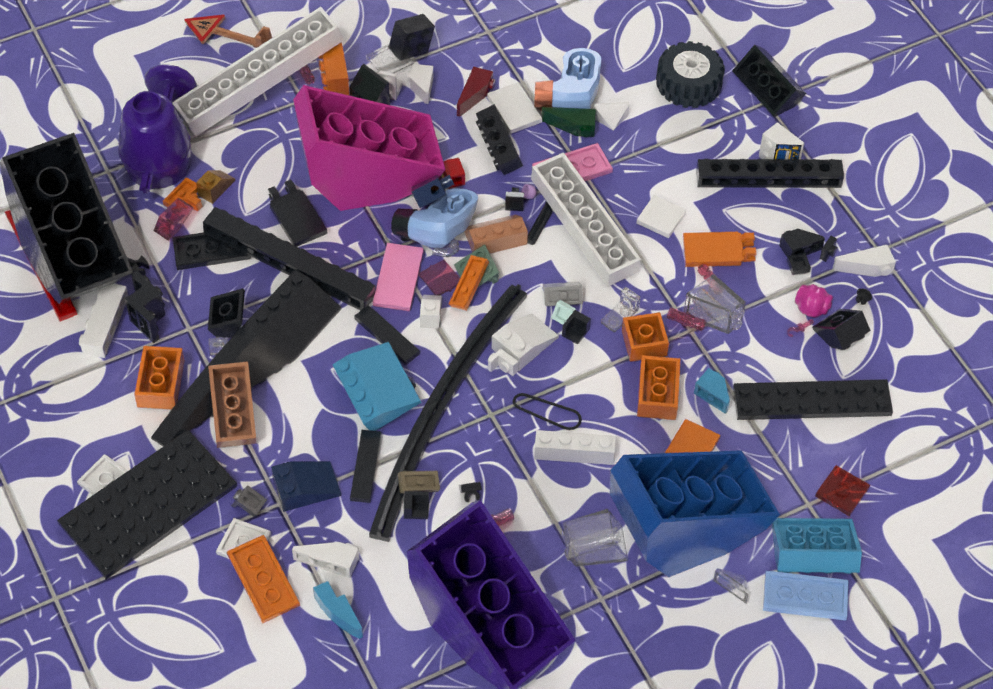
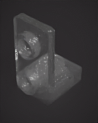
(626, 307)

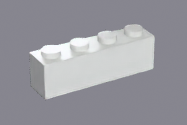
(103, 320)
(574, 447)

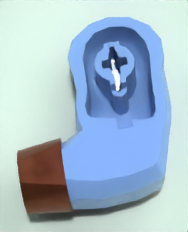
(577, 83)

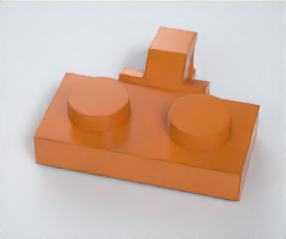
(187, 192)

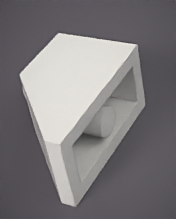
(421, 81)
(430, 311)

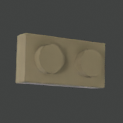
(418, 481)

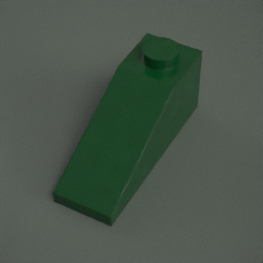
(571, 120)

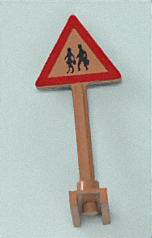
(205, 26)

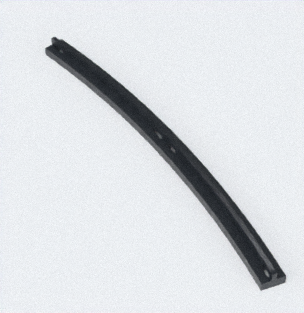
(427, 421)

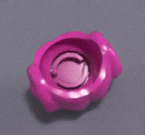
(813, 300)

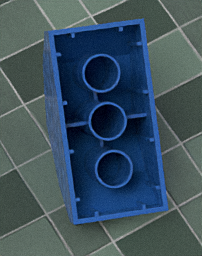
(689, 505)

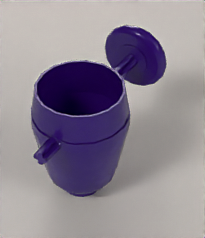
(151, 133)

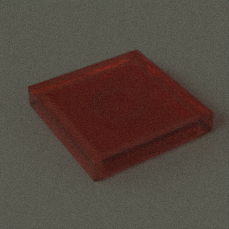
(842, 490)

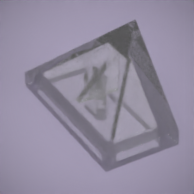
(734, 583)

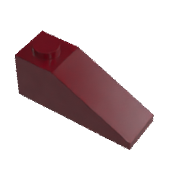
(475, 89)

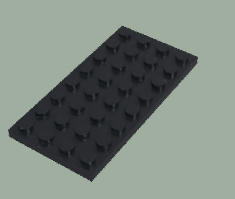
(146, 504)

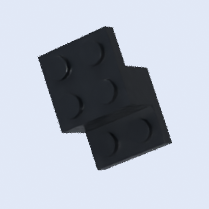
(145, 306)

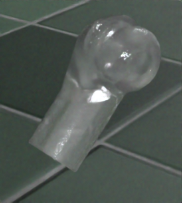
(452, 249)

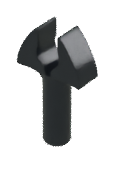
(135, 264)

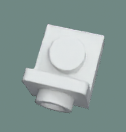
(504, 361)

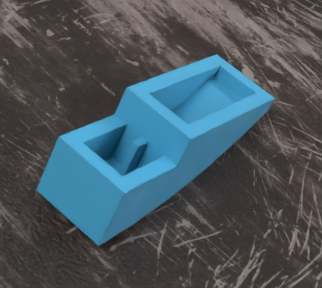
(337, 609)

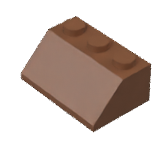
(498, 234)

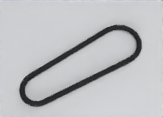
(543, 418)

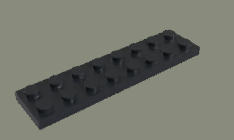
(812, 399)

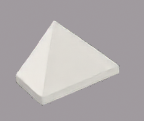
(611, 113)

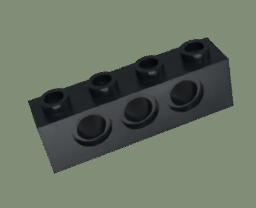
(499, 140)

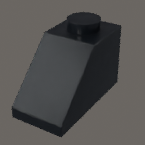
(800, 242)

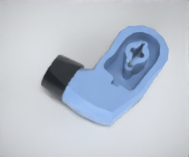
(439, 222)

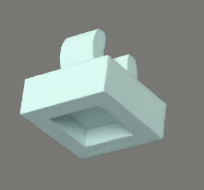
(562, 312)

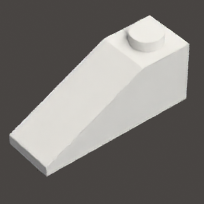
(867, 262)
(332, 557)

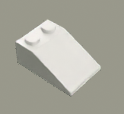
(523, 339)

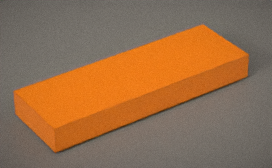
(468, 282)

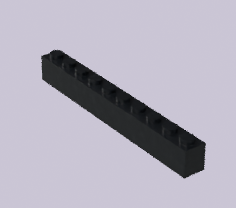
(287, 258)

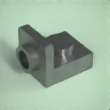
(248, 500)

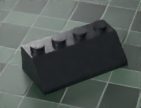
(768, 81)

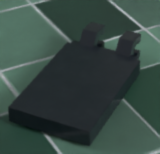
(296, 215)

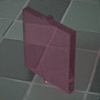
(440, 278)

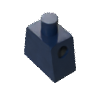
(424, 194)

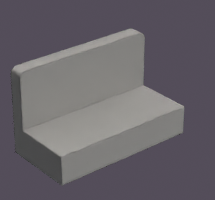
(567, 292)

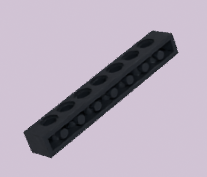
(769, 173)

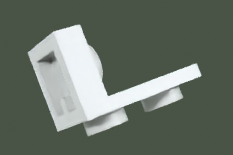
(394, 84)

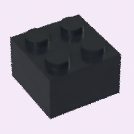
(411, 37)

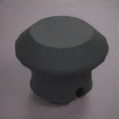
(863, 296)

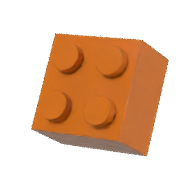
(645, 336)

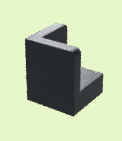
(576, 327)
(416, 505)

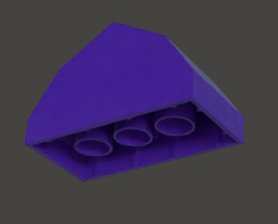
(485, 599)

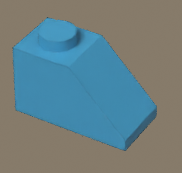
(713, 389)

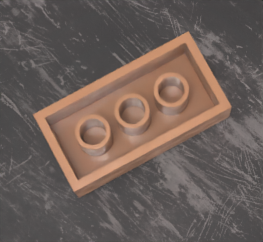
(232, 404)

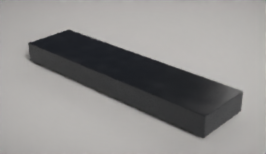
(385, 333)
(365, 466)

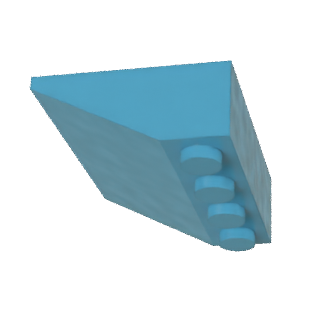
(377, 385)
(816, 545)

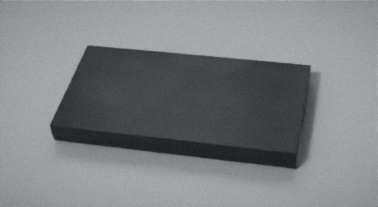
(203, 250)

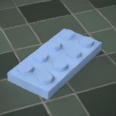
(805, 595)

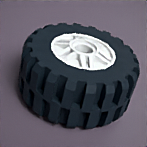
(690, 74)

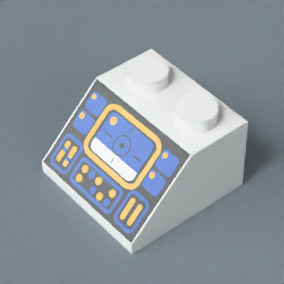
(780, 144)

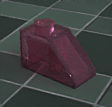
(172, 219)

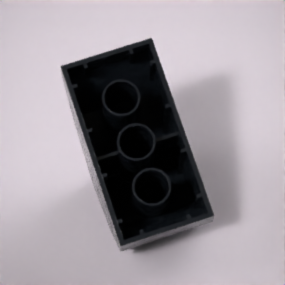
(62, 219)

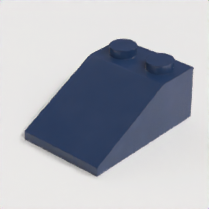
(304, 483)

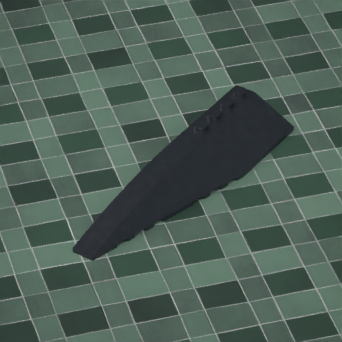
(266, 341)

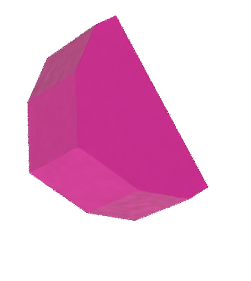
(364, 149)

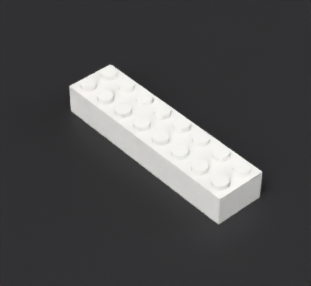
(585, 219)

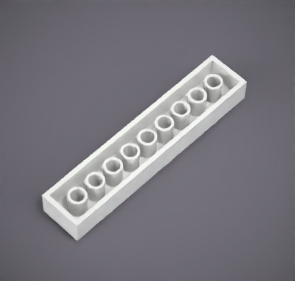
(258, 71)

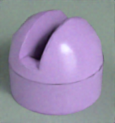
(529, 191)

